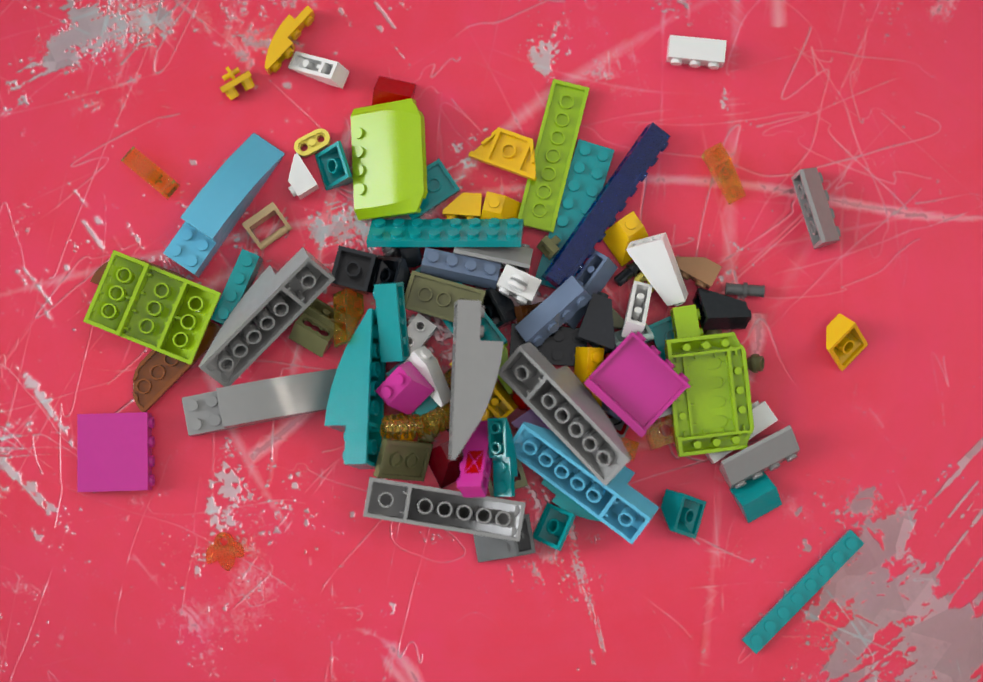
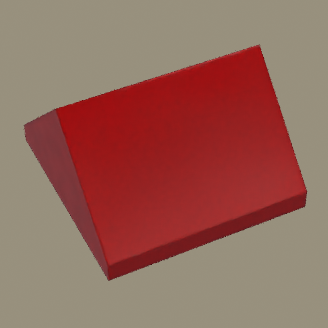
(392, 90)

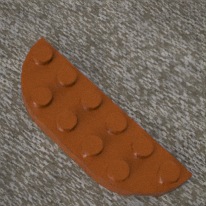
(160, 372)

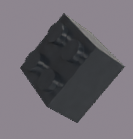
(354, 269)

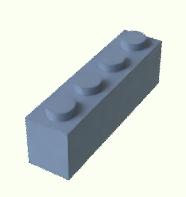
(460, 268)
(593, 277)
(553, 312)

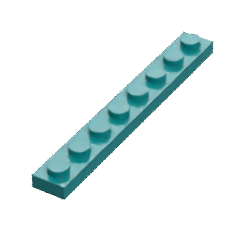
(802, 591)

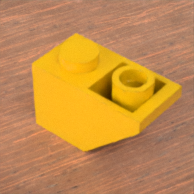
(464, 206)

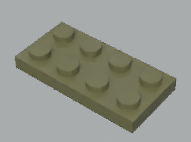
(437, 296)

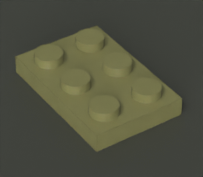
(403, 459)

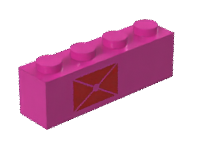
(476, 464)

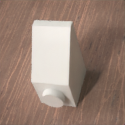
(300, 179)

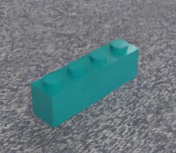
(237, 285)
(391, 321)

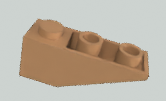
(699, 270)

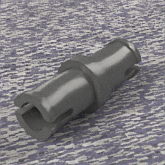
(745, 290)

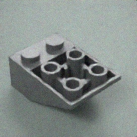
(494, 548)

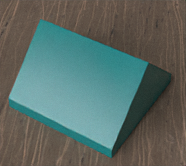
(334, 166)
(756, 497)
(553, 526)

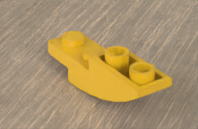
(281, 44)

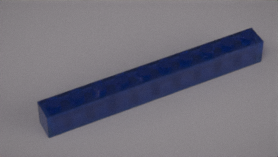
(606, 205)

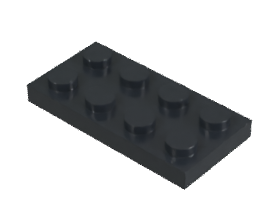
(557, 348)

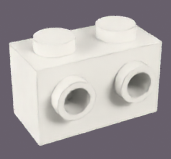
(419, 331)

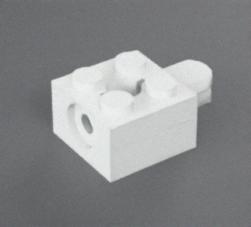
(518, 285)

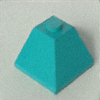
(682, 512)

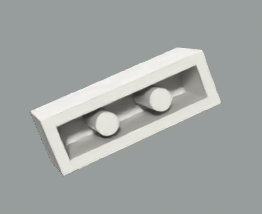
(696, 51)
(637, 308)

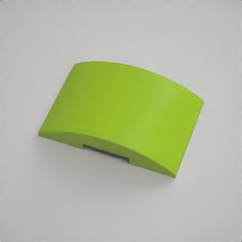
(152, 307)

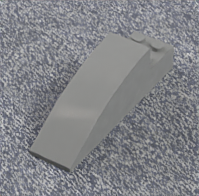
(264, 315)
(472, 375)
(257, 402)
(567, 410)
(444, 509)

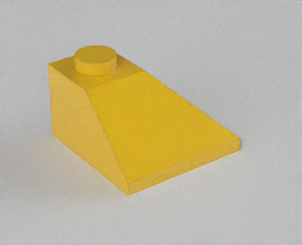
(499, 207)
(621, 234)
(844, 341)

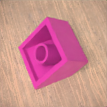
(405, 388)

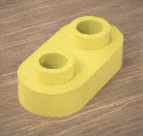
(311, 141)

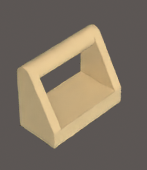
(262, 216)

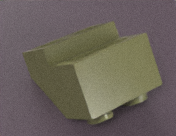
(319, 315)

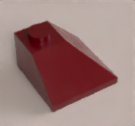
(444, 469)

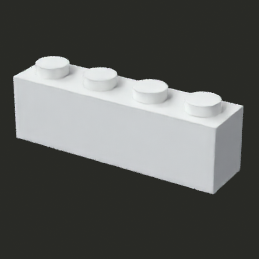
(762, 418)

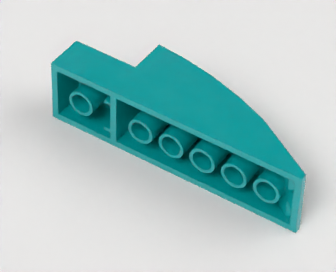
(353, 401)

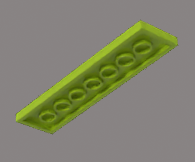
(553, 155)

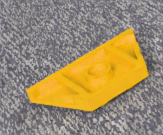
(508, 152)

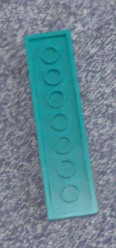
(582, 187)
(445, 232)

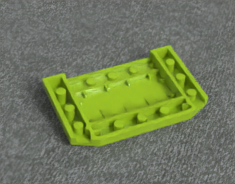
(388, 159)
(718, 405)

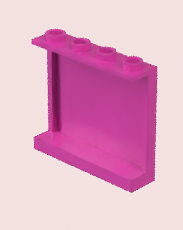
(637, 383)
(115, 452)

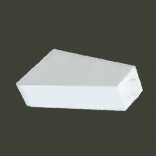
(659, 265)

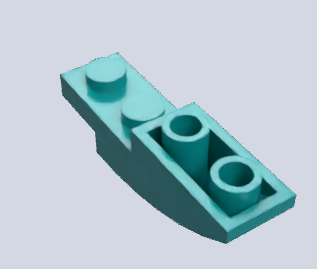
(504, 457)
(567, 503)

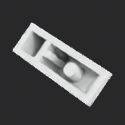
(320, 69)
(429, 367)

